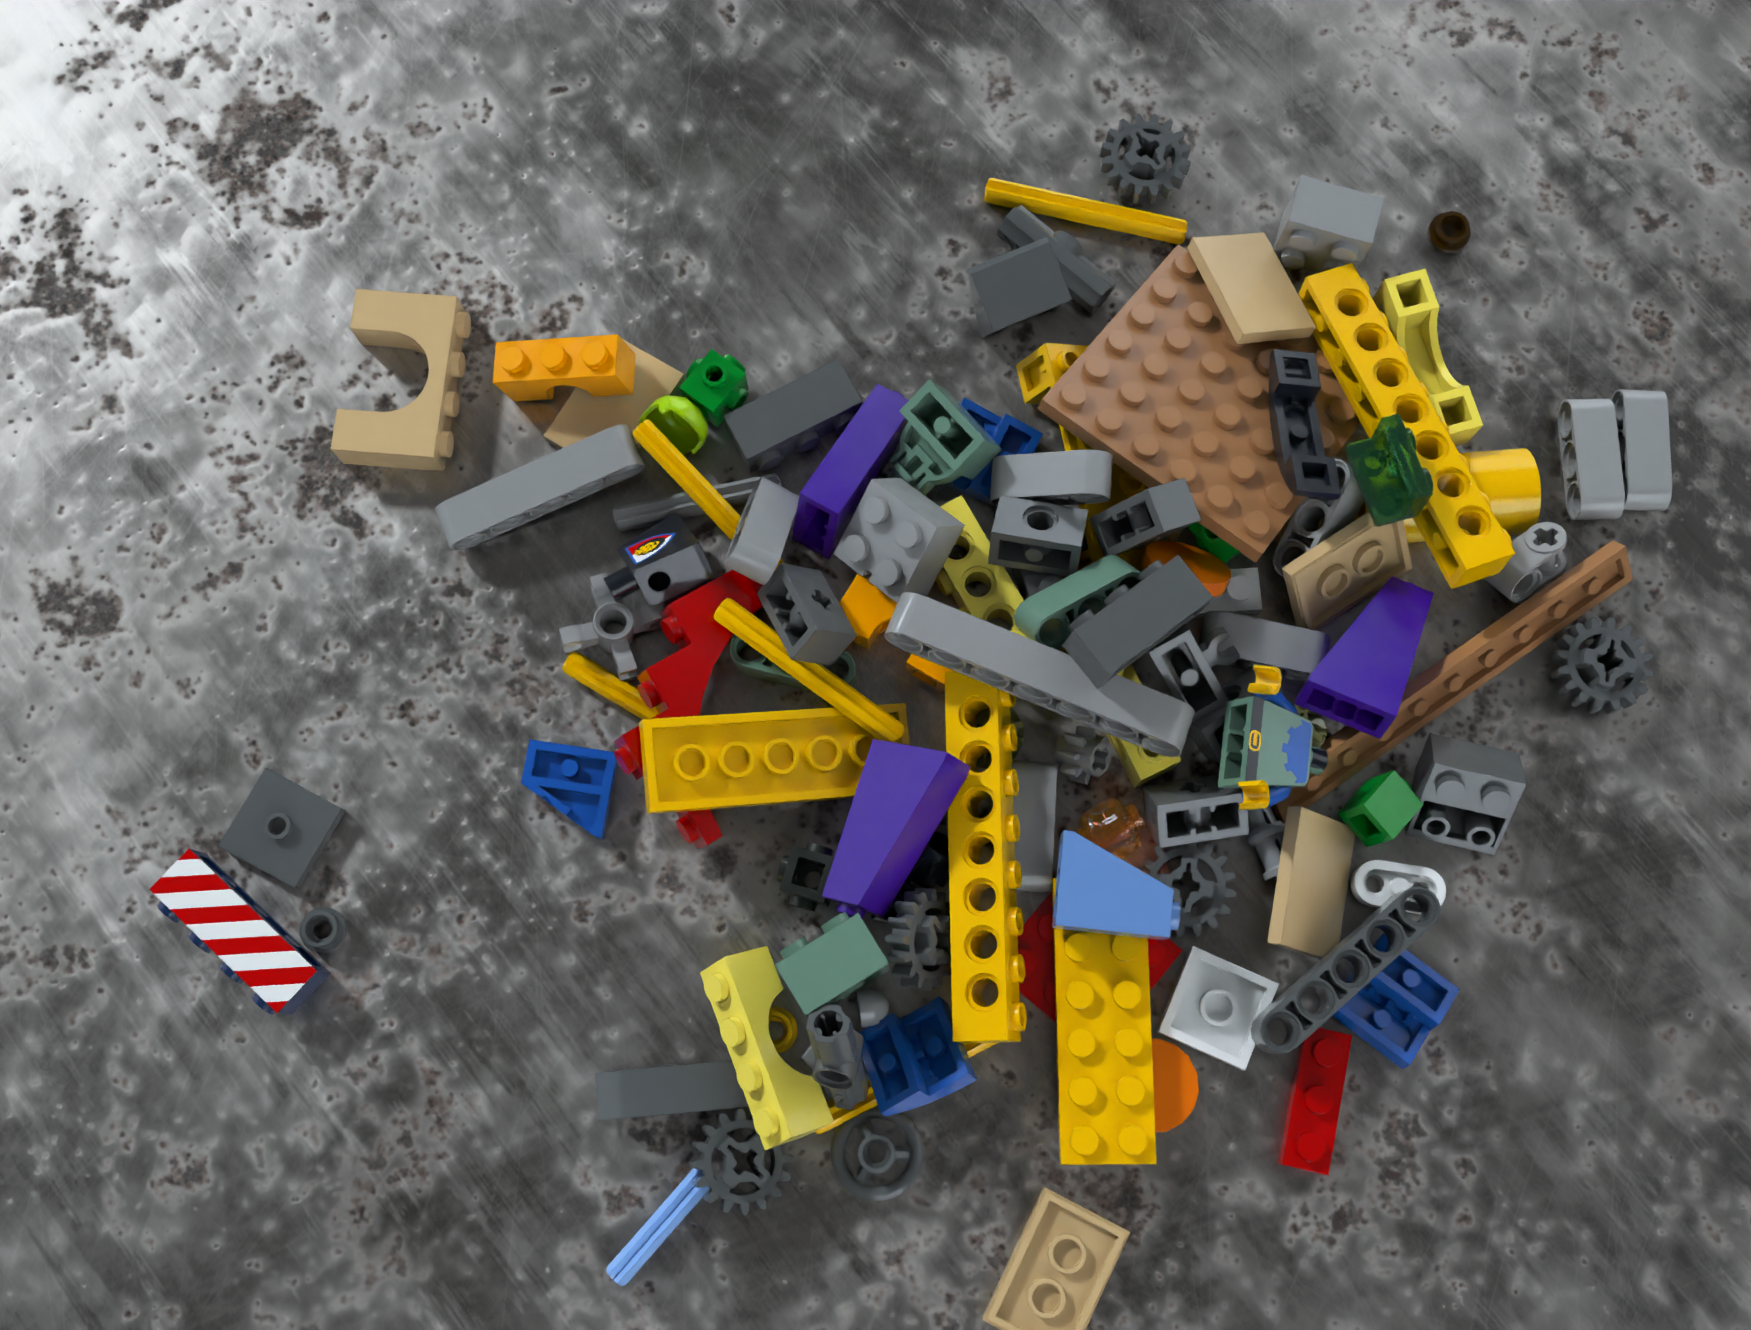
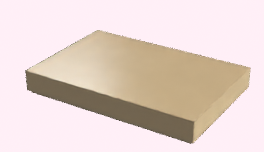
(1251, 287)
(588, 415)
(1345, 570)
(1311, 883)
(1056, 1268)

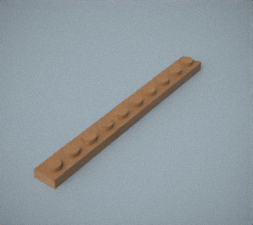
(1471, 667)

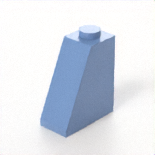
(1109, 895)

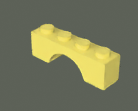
(1412, 319)
(780, 1098)

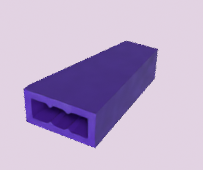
(844, 474)
(1371, 662)
(890, 823)

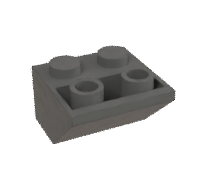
(1465, 793)

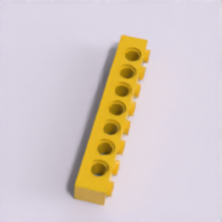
(1364, 358)
(969, 878)

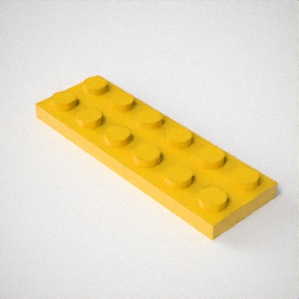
(754, 758)
(1103, 1048)

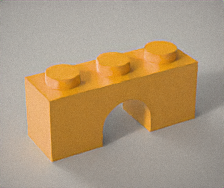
(533, 367)
(870, 614)

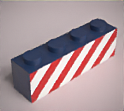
(239, 933)

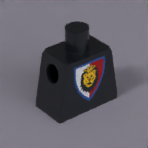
(660, 563)

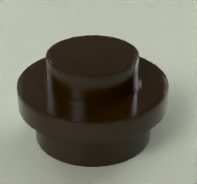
(1449, 232)

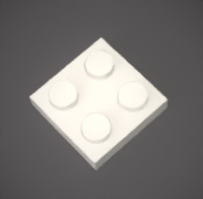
(1216, 1007)

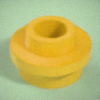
(790, 1028)

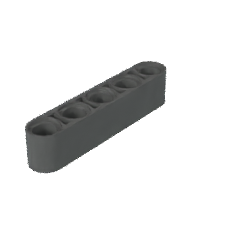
(1366, 962)

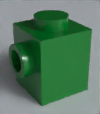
(1380, 808)

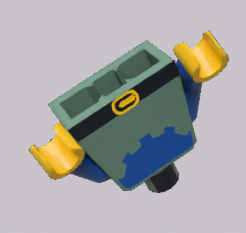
(1267, 744)

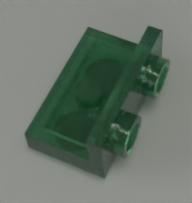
(1390, 472)

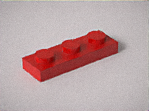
(1315, 1101)

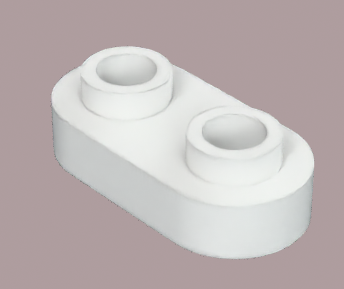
(1392, 879)

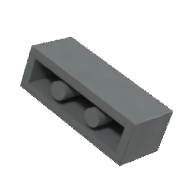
(793, 417)
(1135, 619)

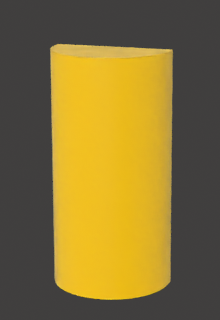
(1508, 480)

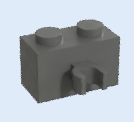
(1188, 668)

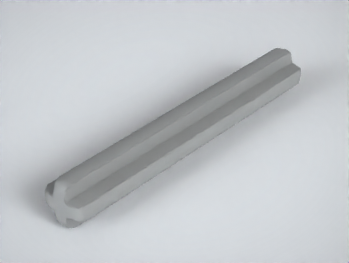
(657, 509)

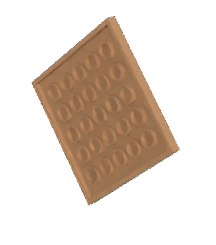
(1190, 403)

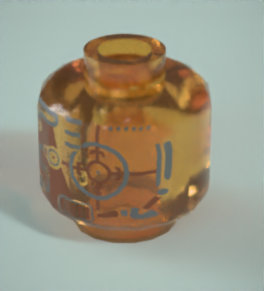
(1113, 827)

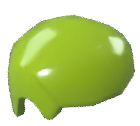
(679, 422)

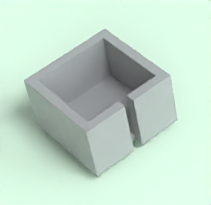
(1326, 226)
(898, 538)

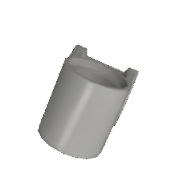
(1535, 562)

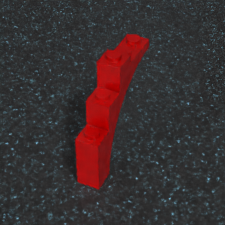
(679, 681)

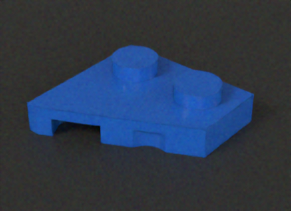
(573, 781)

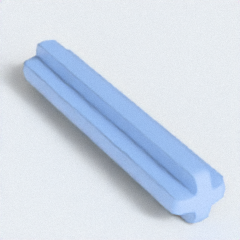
(656, 1229)

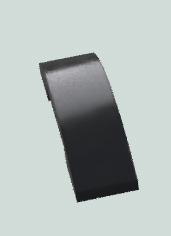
(1296, 426)

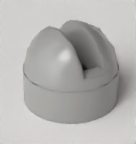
(871, 1006)

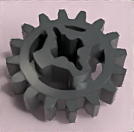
(1144, 159)
(1615, 653)
(1208, 889)
(921, 939)
(726, 1177)

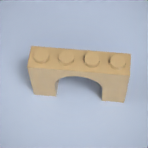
(419, 432)

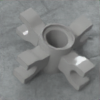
(578, 637)

